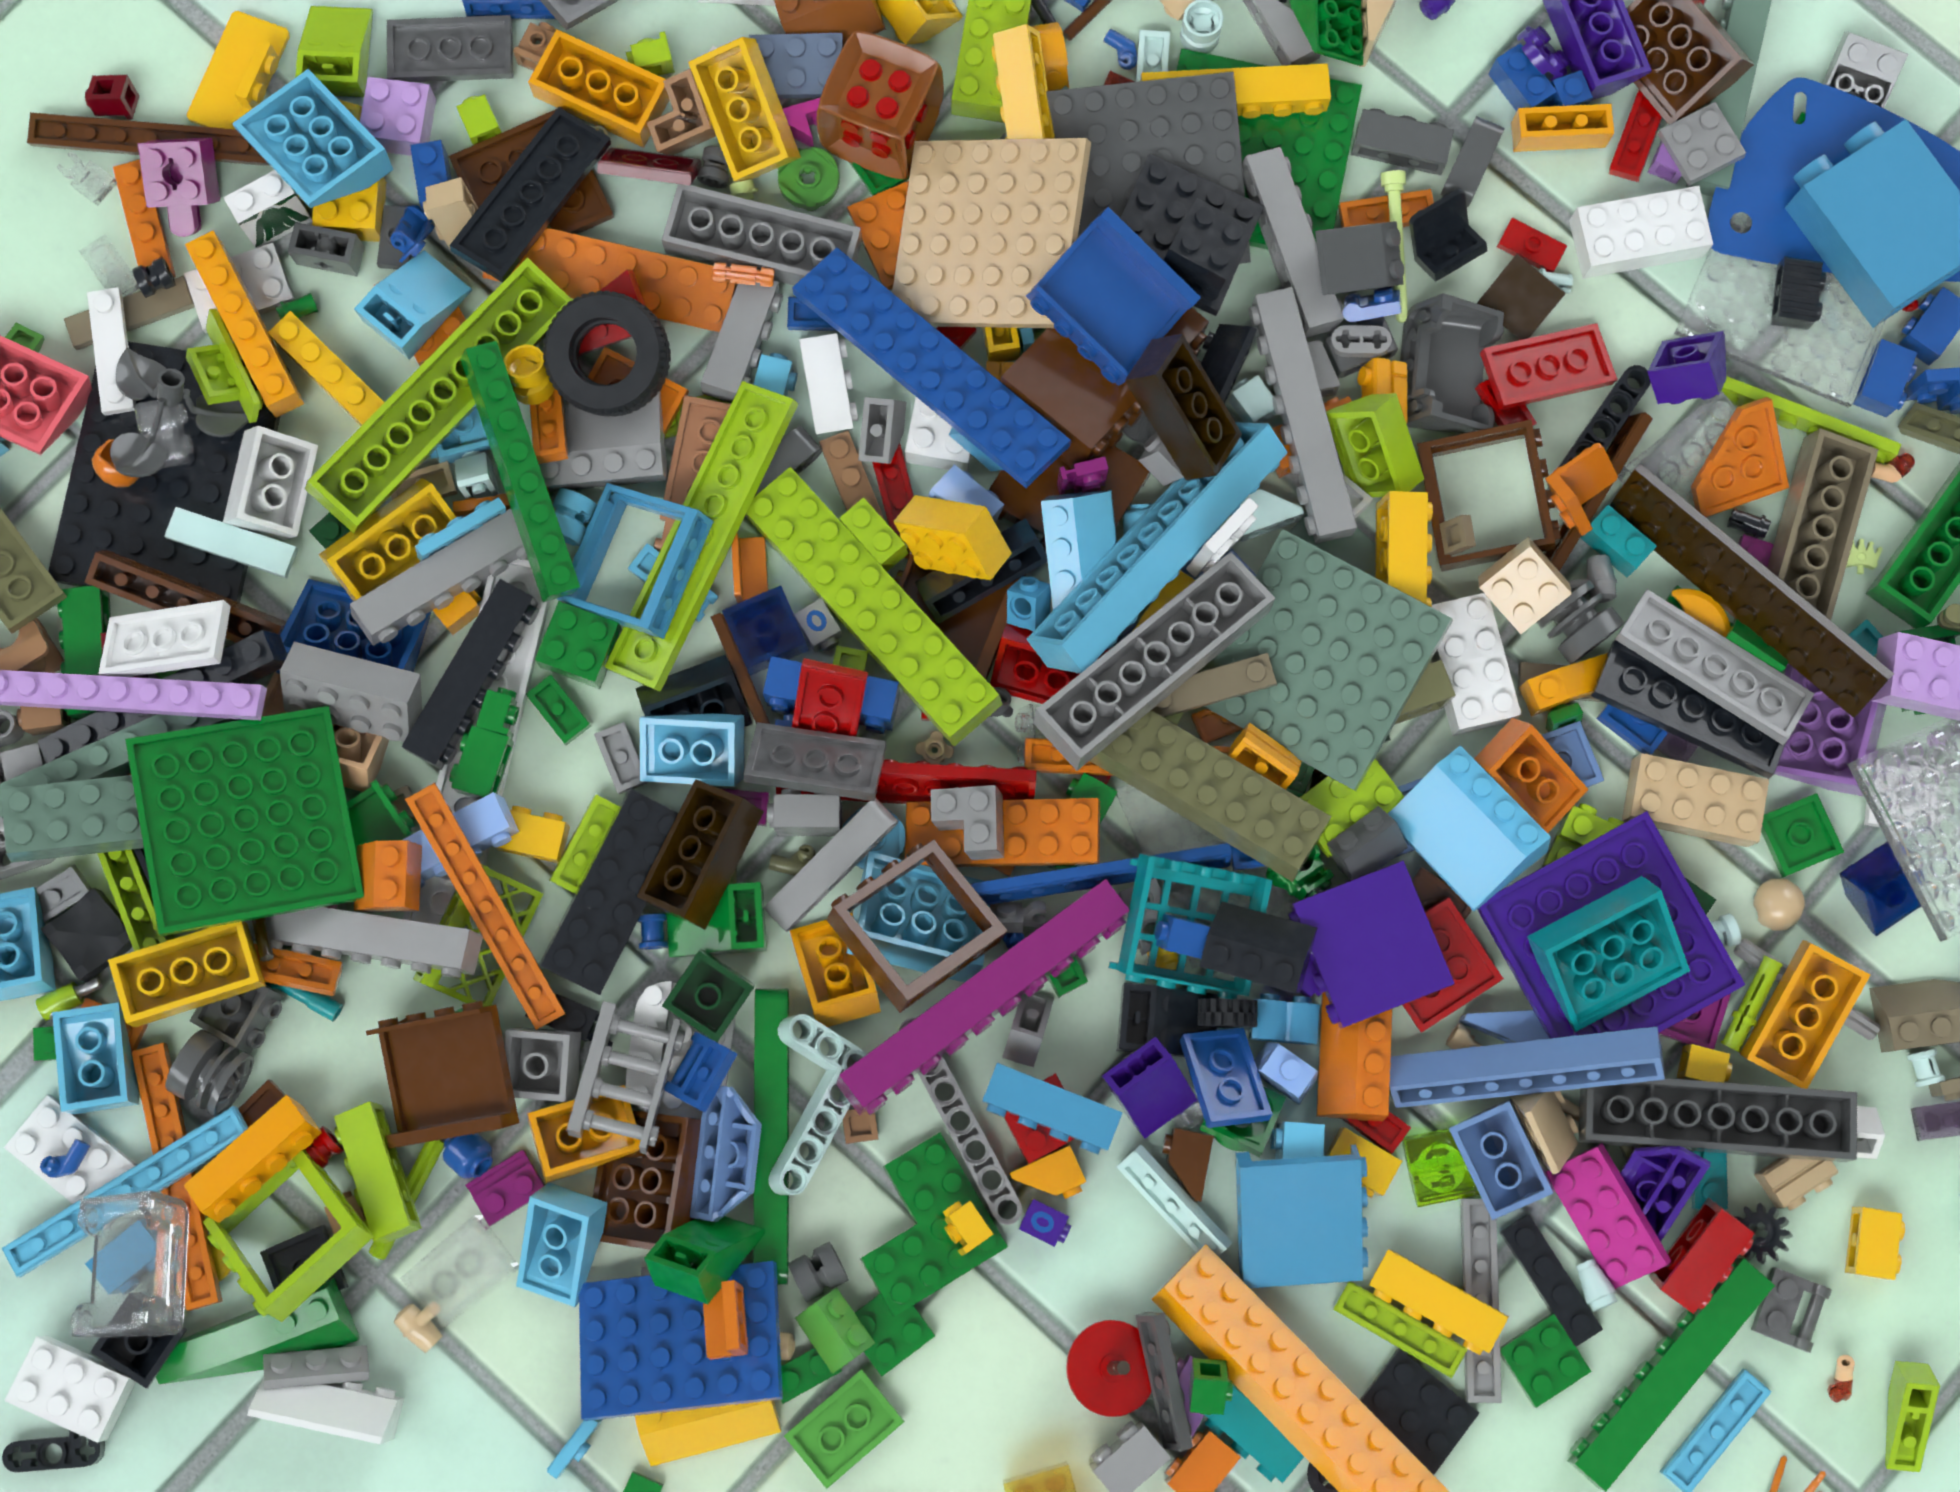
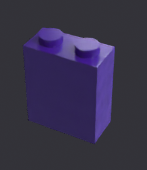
(1150, 1087)

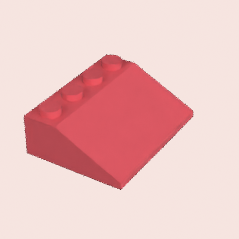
(37, 396)

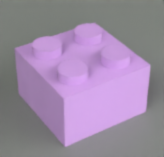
(398, 113)

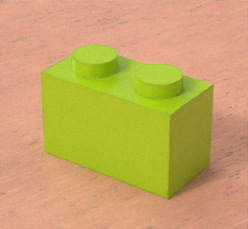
(874, 534)

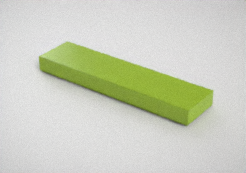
(1400, 1329)

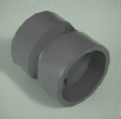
(818, 1271)

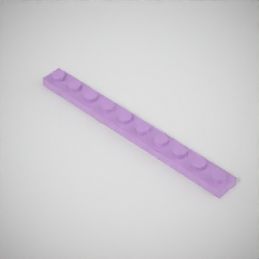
(132, 695)

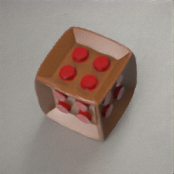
(879, 103)

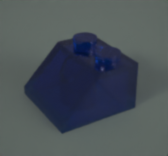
(1879, 889)

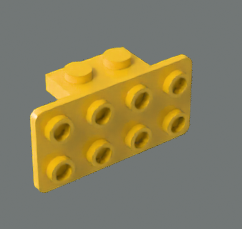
(238, 71)

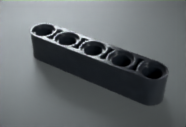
(1606, 418)

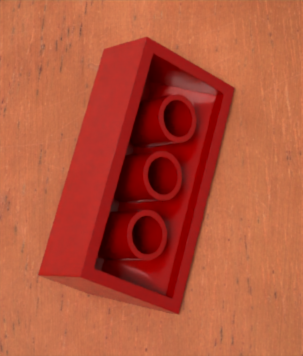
(1023, 671)

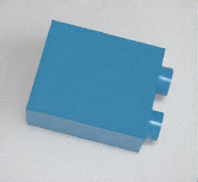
(1881, 219)

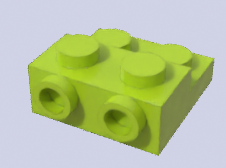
(1578, 828)

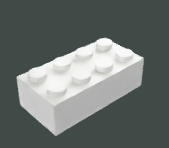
(1640, 232)
(1475, 667)

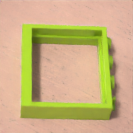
(315, 1269)

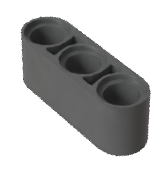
(1473, 158)
(794, 451)

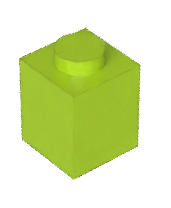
(478, 118)

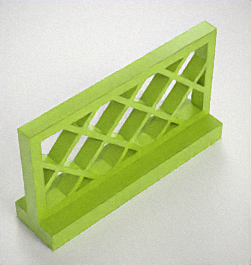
(458, 916)

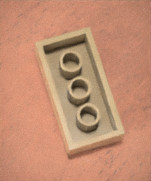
(1696, 799)

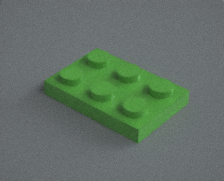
(844, 1428)

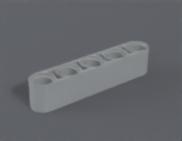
(831, 864)

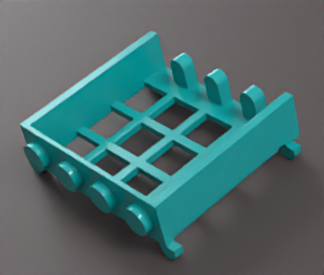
(1190, 874)

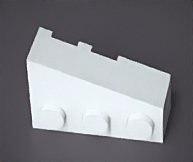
(828, 383)

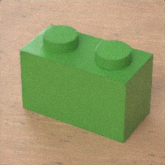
(834, 1330)

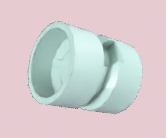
(1201, 26)

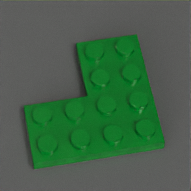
(925, 1255)

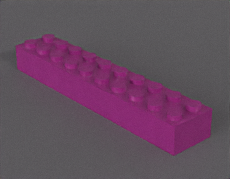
(982, 997)

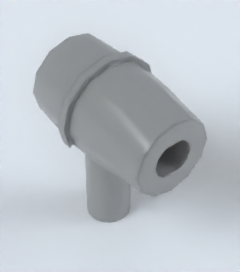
(1601, 575)

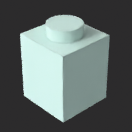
(1252, 400)

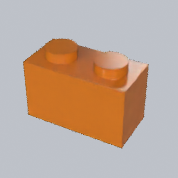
(1202, 1466)

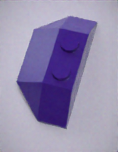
(1663, 1182)

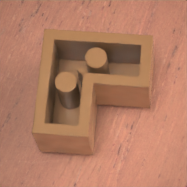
(687, 122)

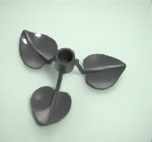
(141, 377)

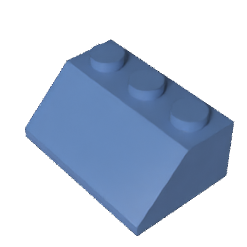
(1501, 1159)

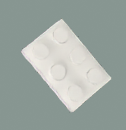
(261, 274)

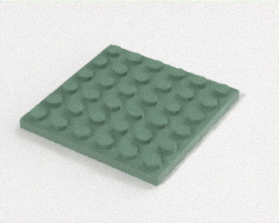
(1340, 658)

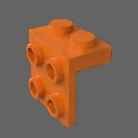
(1578, 483)

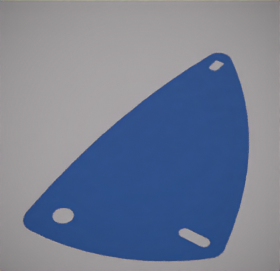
(1779, 150)

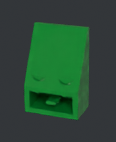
(1332, 27)
(734, 927)
(701, 1256)

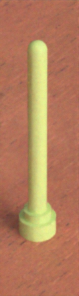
(1393, 184)

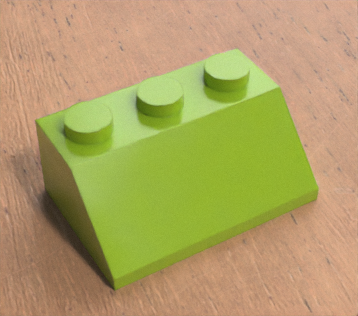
(1375, 444)

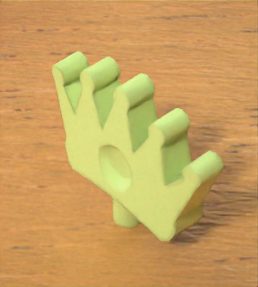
(1863, 556)

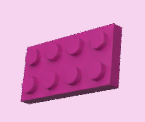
(1608, 1217)

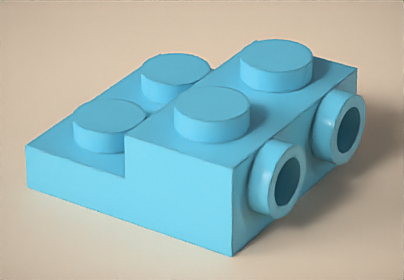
(465, 438)

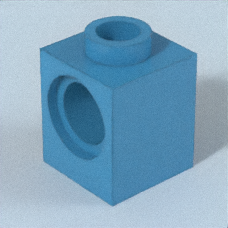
(1028, 603)

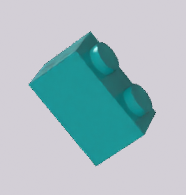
(1619, 540)

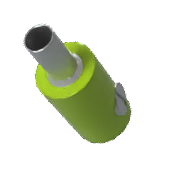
(65, 997)

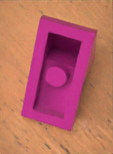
(800, 118)

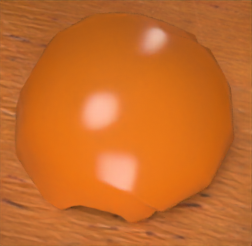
(106, 470)

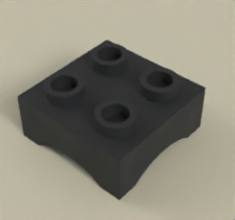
(89, 935)

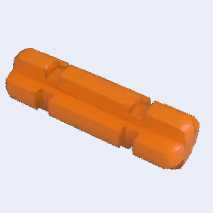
(743, 274)

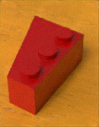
(608, 333)

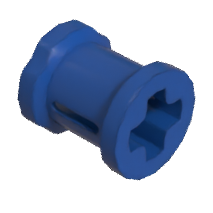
(652, 931)

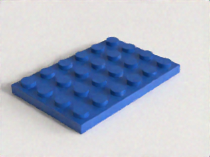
(649, 1348)

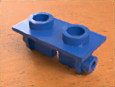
(411, 232)

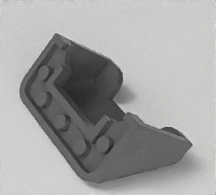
(1445, 363)

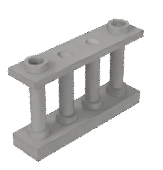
(601, 1055)

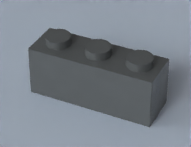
(1402, 141)

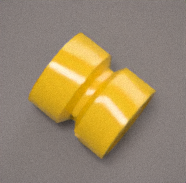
(528, 374)

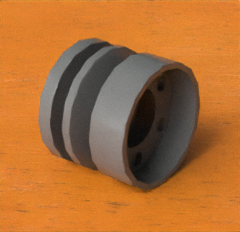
(1581, 623)
(209, 1073)

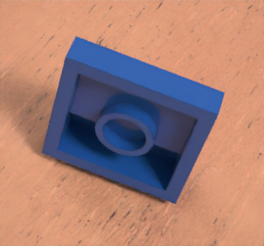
(1938, 386)

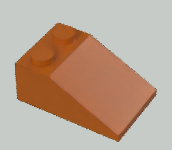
(1531, 773)

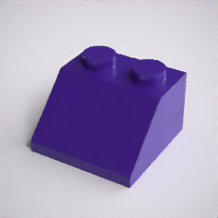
(1689, 368)

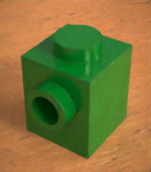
(1209, 1386)

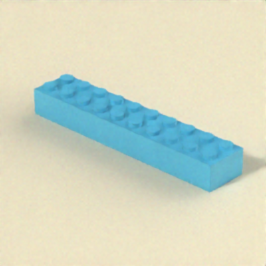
(1153, 554)

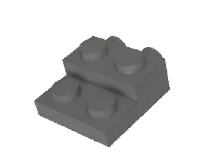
(240, 1018)

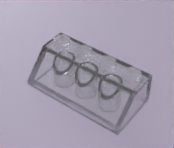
(1684, 449)

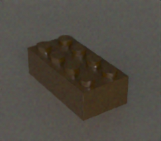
(1183, 407)
(700, 854)

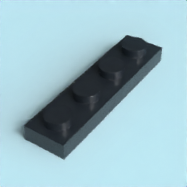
(1550, 1279)

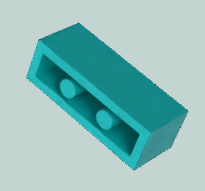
(1256, 1437)

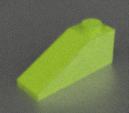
(1909, 1414)

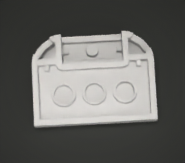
(651, 1013)

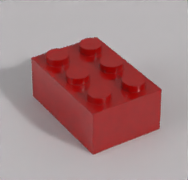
(1703, 1256)

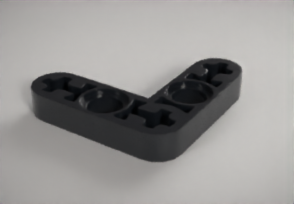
(70, 1453)

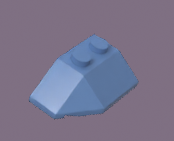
(725, 1156)

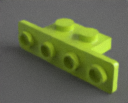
(221, 370)

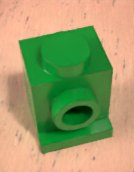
(499, 711)

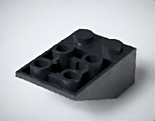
(1157, 1013)

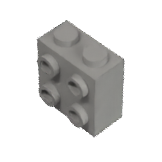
(805, 814)

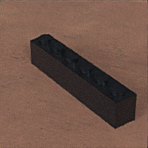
(470, 674)

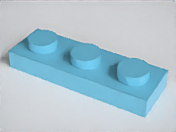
(459, 527)

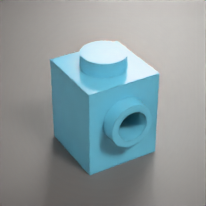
(776, 374)

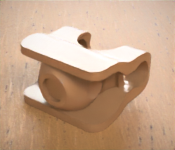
(31, 651)

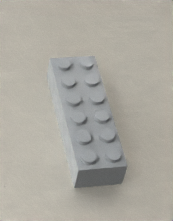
(745, 232)

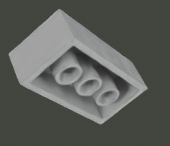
(358, 691)

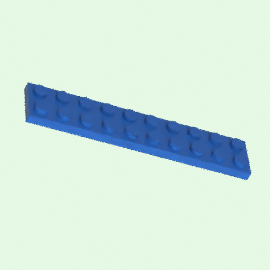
(931, 367)

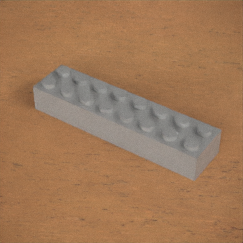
(1153, 661)

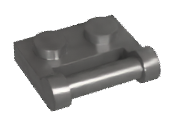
(1780, 1306)

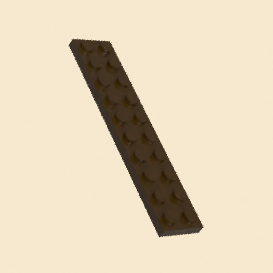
(1751, 592)

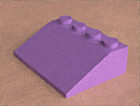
(1828, 741)

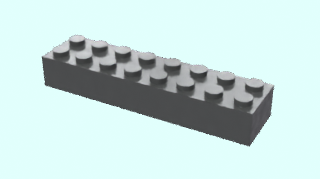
(1722, 1118)

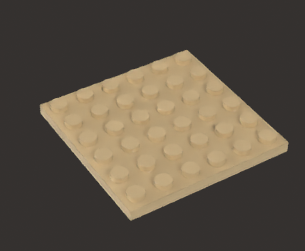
(987, 227)

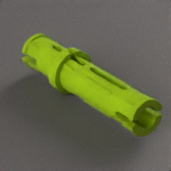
(1751, 1004)

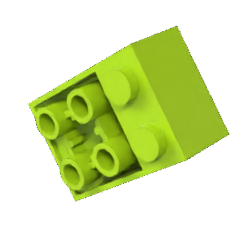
(337, 48)

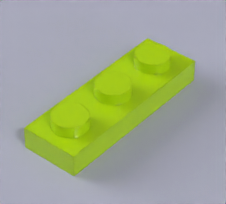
(584, 844)

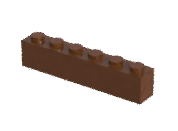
(163, 591)

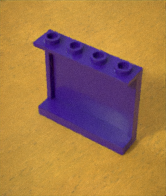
(1372, 945)

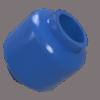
(468, 1155)

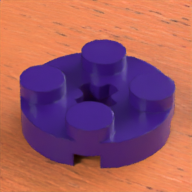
(1541, 52)

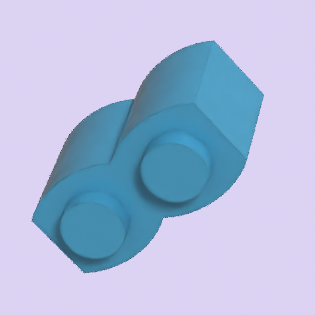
(1286, 1021)

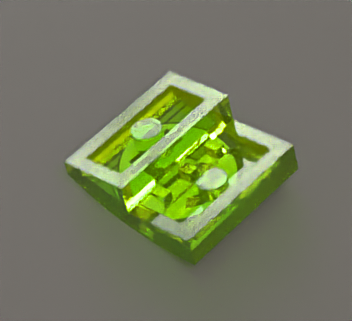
(1437, 1168)

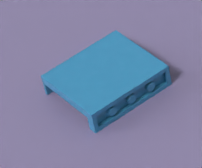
(1301, 1219)

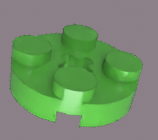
(809, 195)

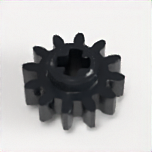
(1773, 1226)

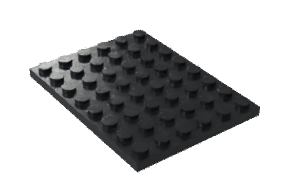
(137, 516)

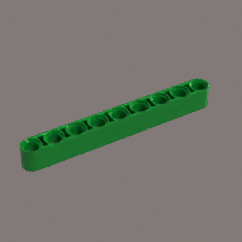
(772, 1111)

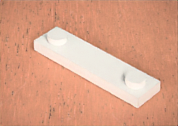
(109, 343)

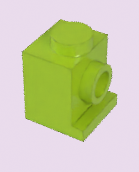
(652, 55)

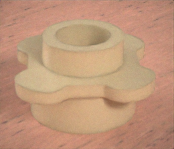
(935, 740)

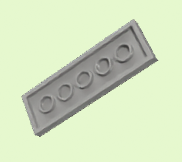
(1715, 667)

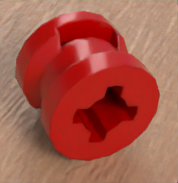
(324, 1147)

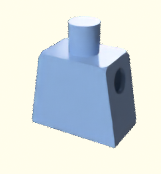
(1285, 1071)

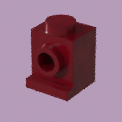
(112, 96)

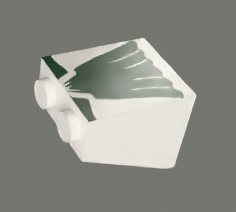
(267, 209)

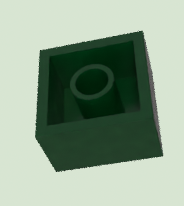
(708, 995)

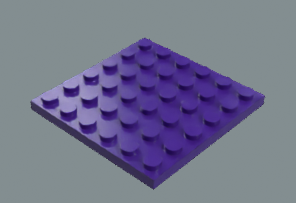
(1585, 876)

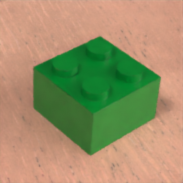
(578, 644)

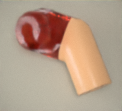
(1894, 469)
(1843, 1380)

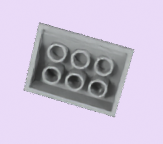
(610, 449)

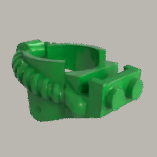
(1306, 882)

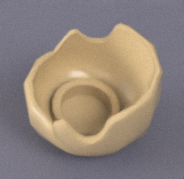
(1779, 904)

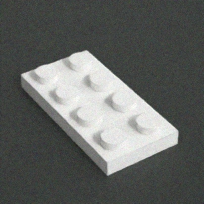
(1224, 538)
(165, 640)
(52, 1134)

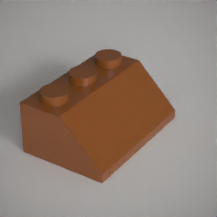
(830, 16)

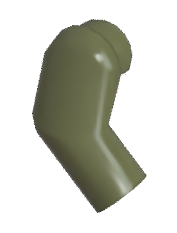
(794, 863)

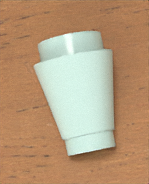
(1595, 1285)

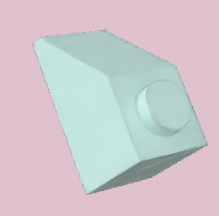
(475, 475)
(1271, 514)

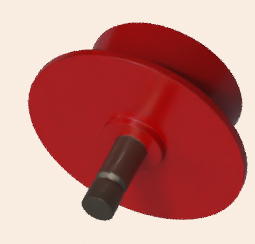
(1108, 1369)

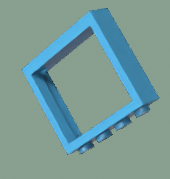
(673, 574)

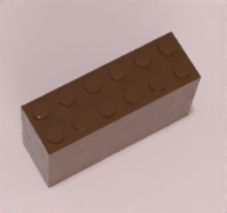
(1077, 396)

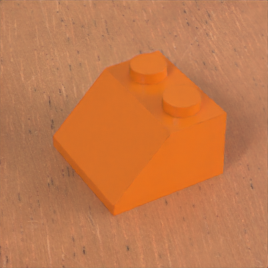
(389, 876)

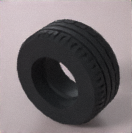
(565, 339)

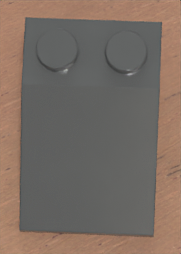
(1359, 257)

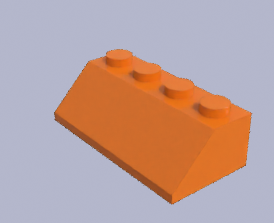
(1354, 1067)

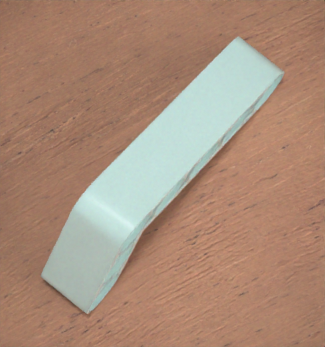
(820, 1102)

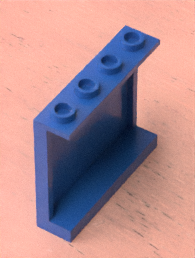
(1111, 295)

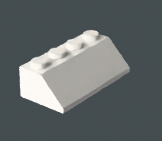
(332, 1409)

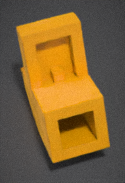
(1054, 55)

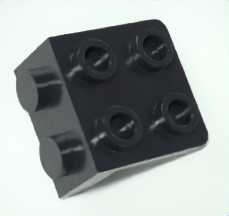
(1443, 236)

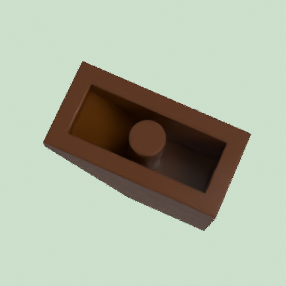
(1189, 1159)

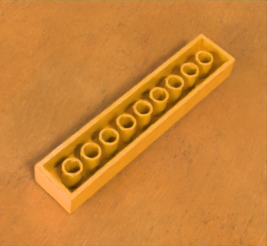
(1288, 1381)

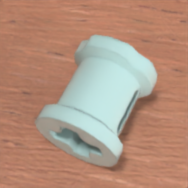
(1926, 1067)

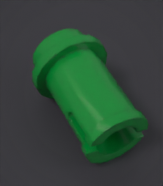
(299, 307)

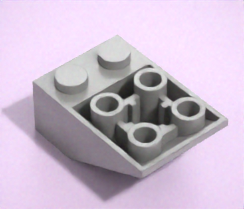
(1865, 68)

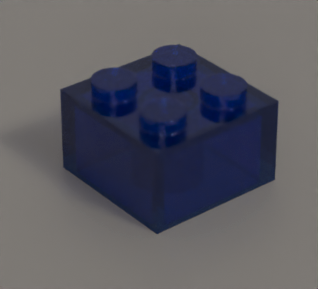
(764, 629)

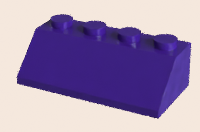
(1599, 43)

